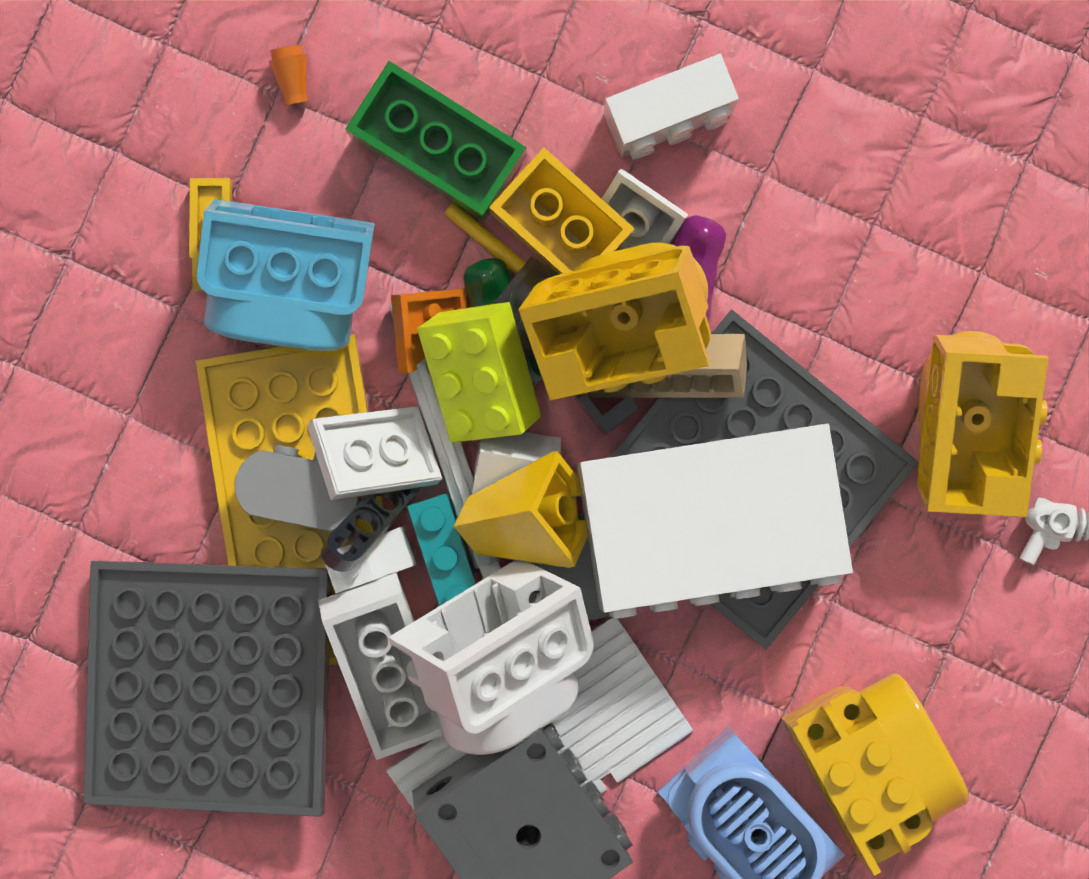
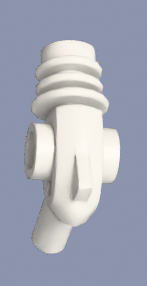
(1051, 525)

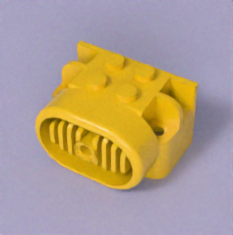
(619, 320)
(979, 424)
(878, 765)

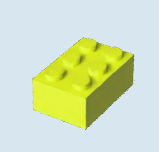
(479, 372)

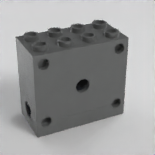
(522, 815)

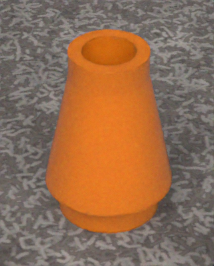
(290, 71)

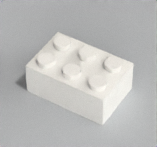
(671, 107)

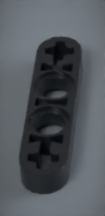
(376, 516)

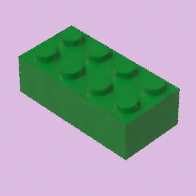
(436, 141)

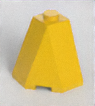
(527, 515)

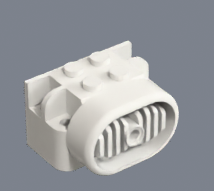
(500, 657)

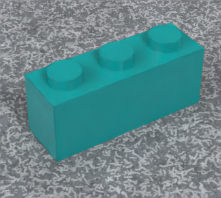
(442, 547)

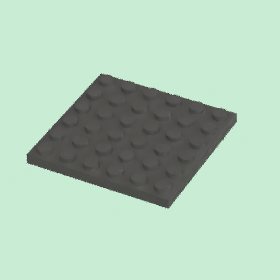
(776, 399)
(207, 687)

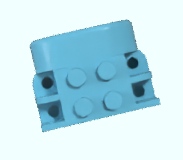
(282, 274)

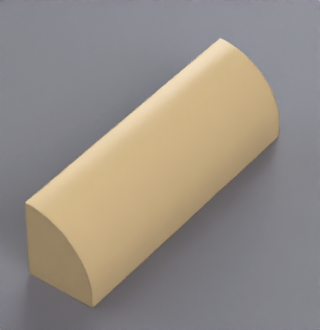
(721, 379)

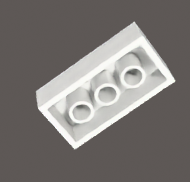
(375, 670)

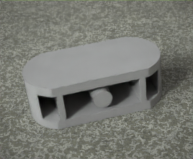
(289, 490)

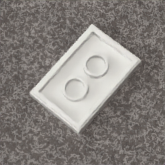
(374, 452)

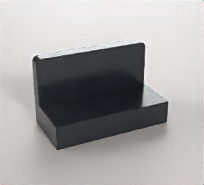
(612, 418)

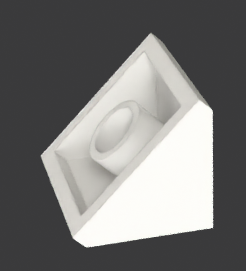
(645, 210)
(507, 454)

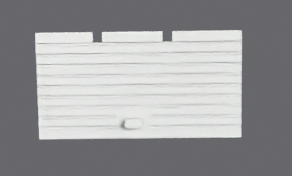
(612, 727)

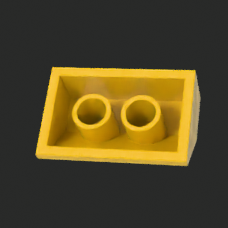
(558, 215)

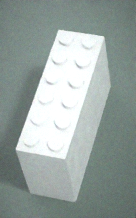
(714, 520)

